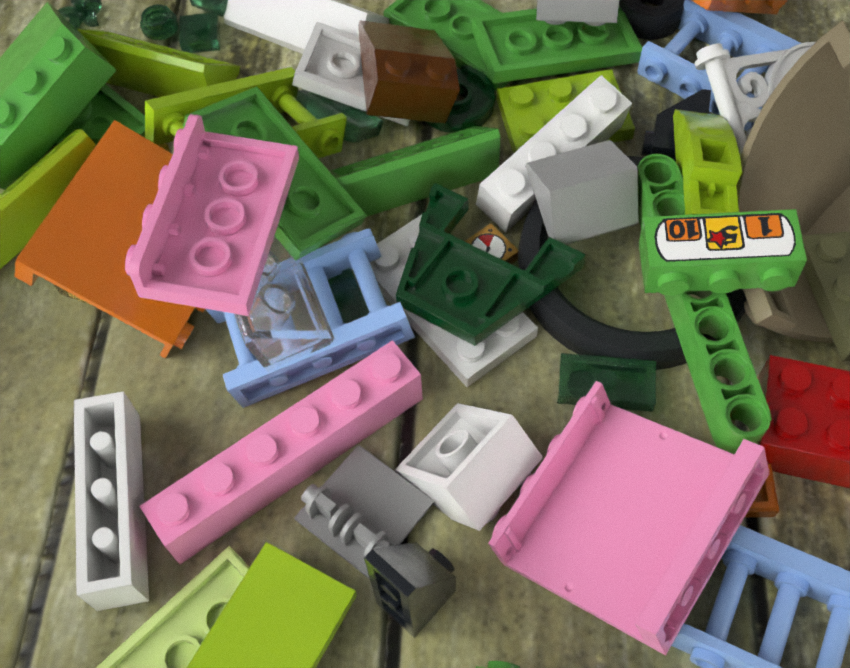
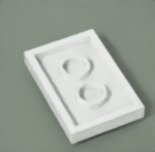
(334, 68)

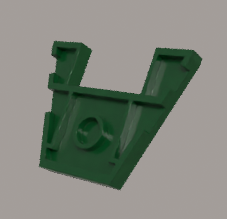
(467, 287)

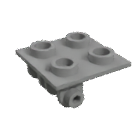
(362, 508)

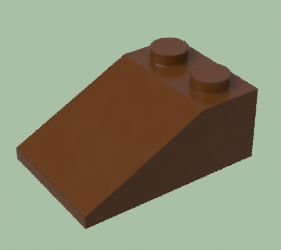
(407, 72)

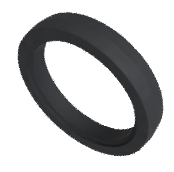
(589, 336)

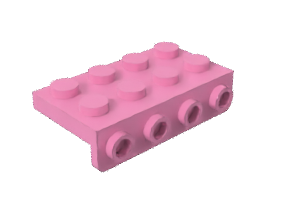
(212, 220)

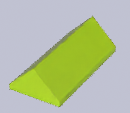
(156, 67)
(36, 192)

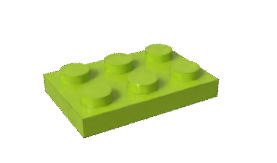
(532, 105)

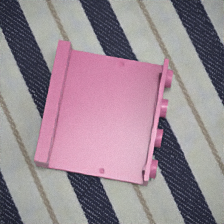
(628, 517)

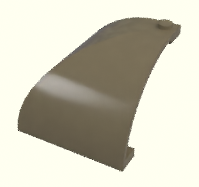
(801, 162)

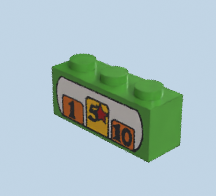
(721, 252)

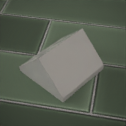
(585, 192)

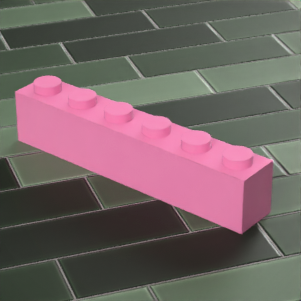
(283, 452)

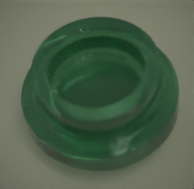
(158, 22)

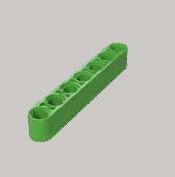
(663, 195)

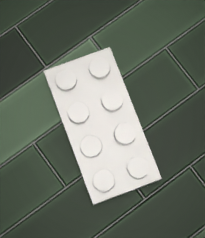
(462, 358)

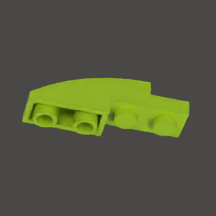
(708, 161)

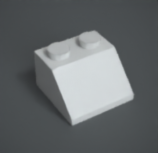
(471, 463)

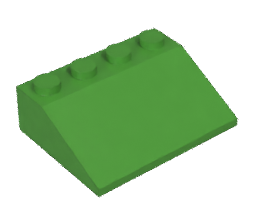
(43, 88)

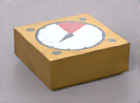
(495, 243)

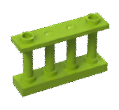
(167, 113)

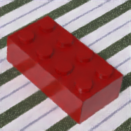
(808, 420)

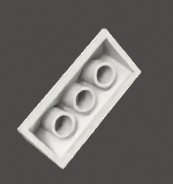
(292, 21)

